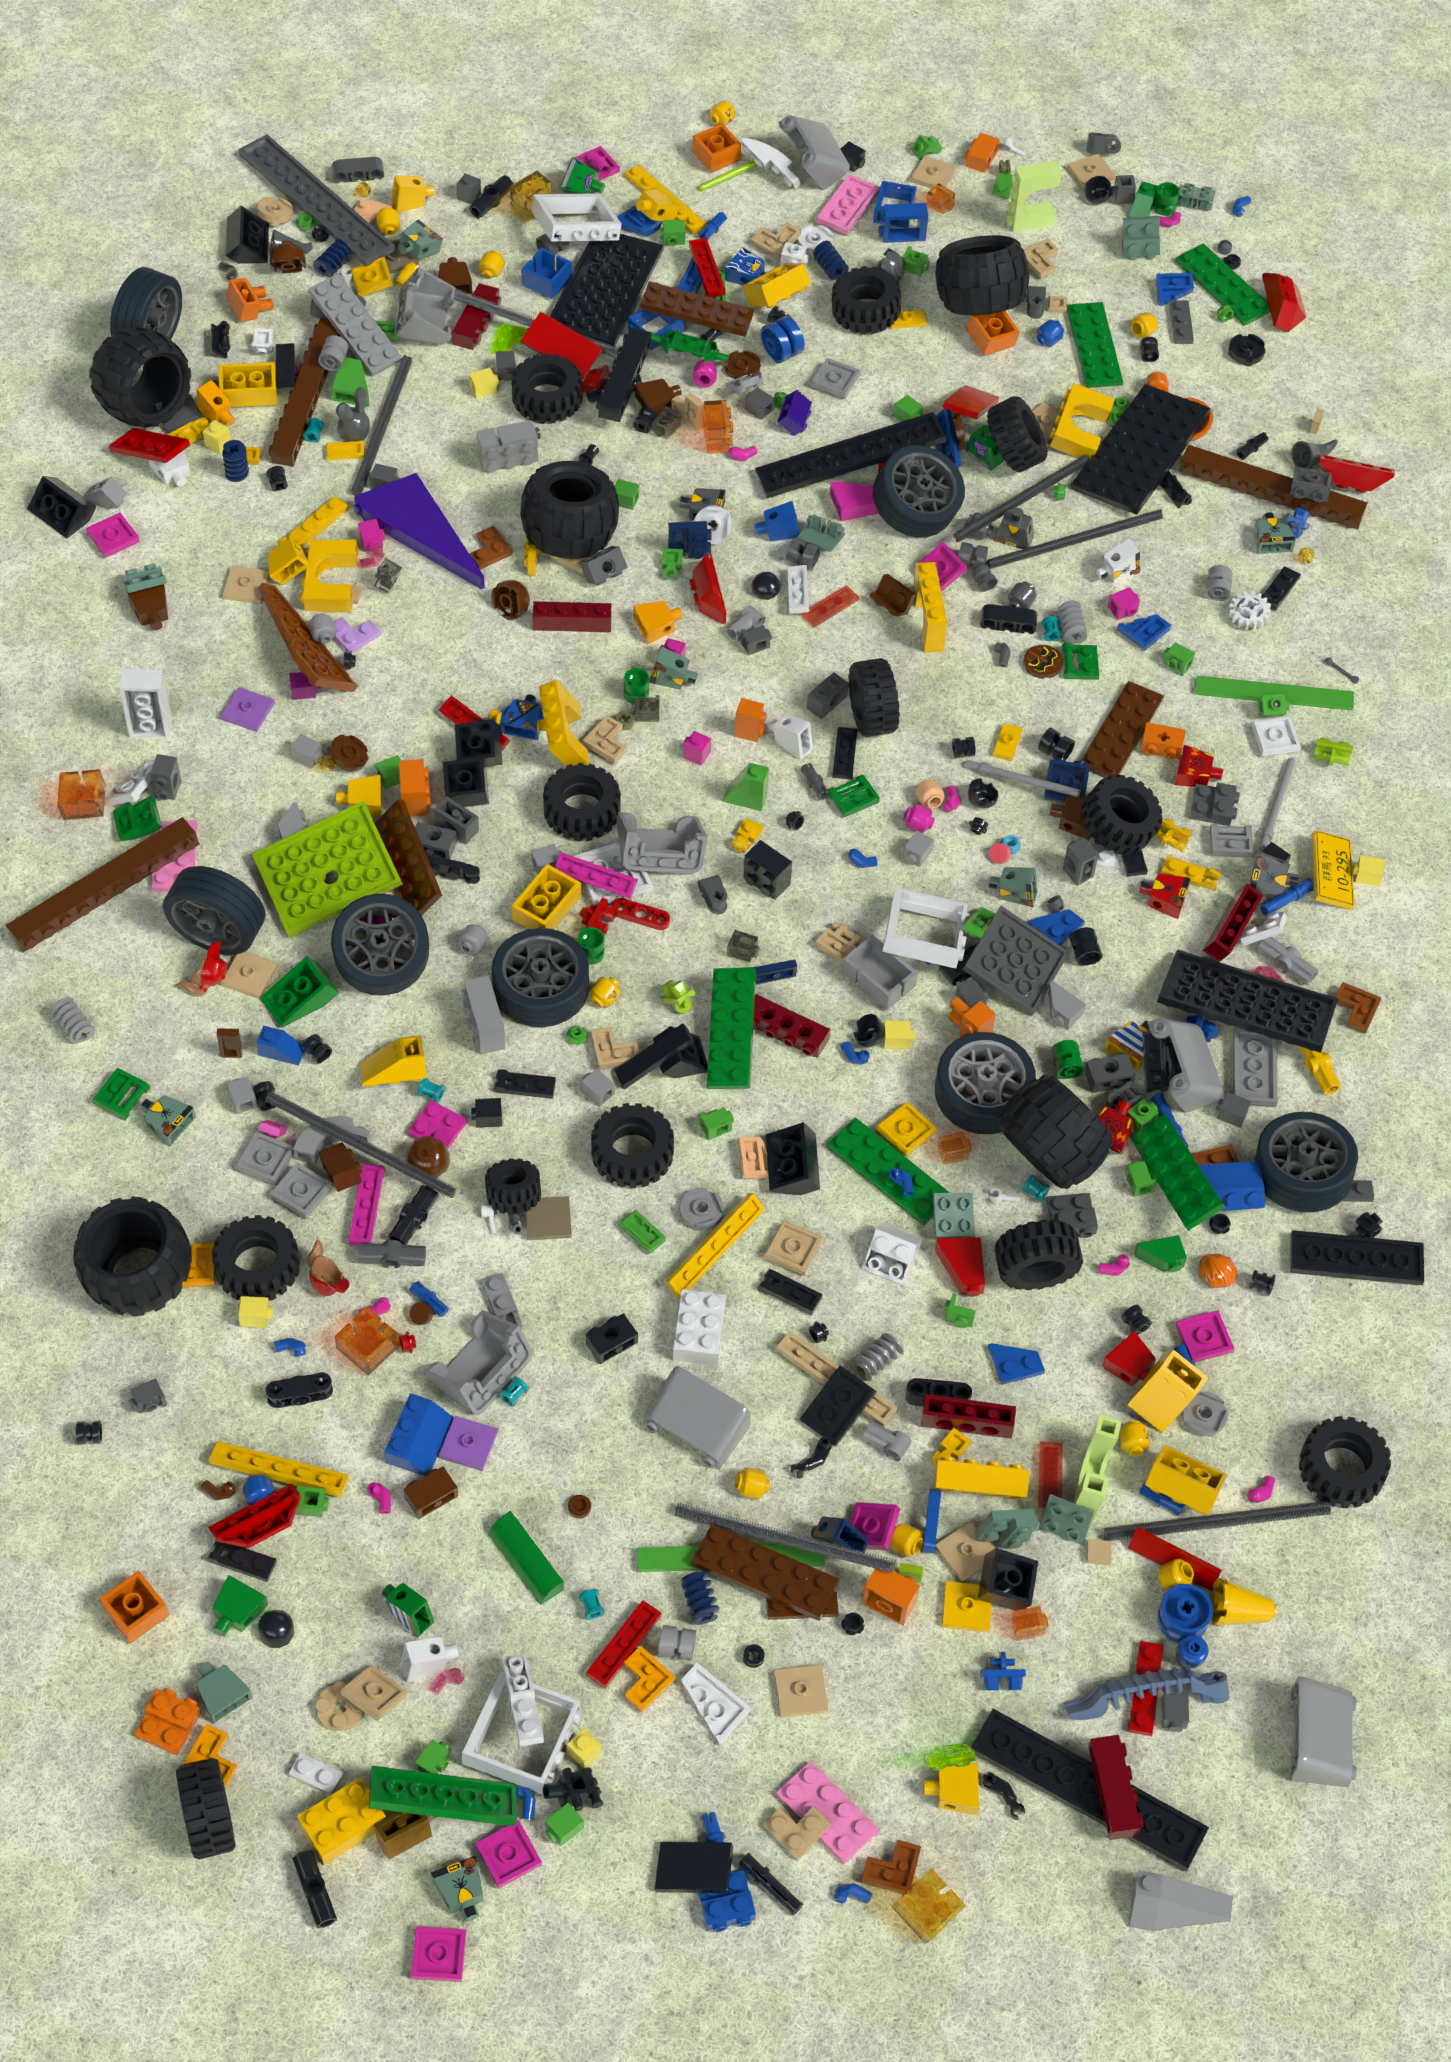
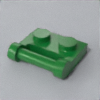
(1087, 661)
(856, 799)
(115, 1090)

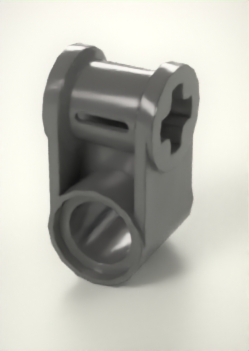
(1100, 143)
(1036, 299)
(714, 894)
(1126, 1093)

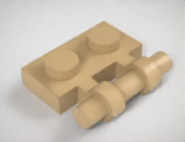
(835, 944)

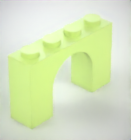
(1026, 181)
(1091, 1480)

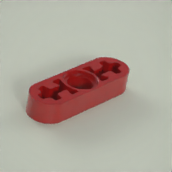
(657, 914)

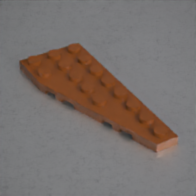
(310, 656)

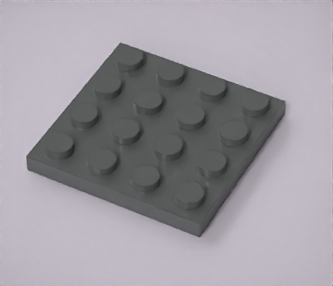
(1015, 960)

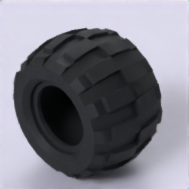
(982, 275)
(163, 377)
(569, 509)
(1055, 1131)
(121, 1228)

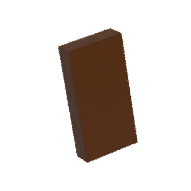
(229, 1043)

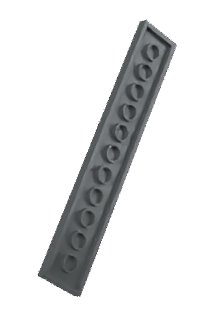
(316, 199)

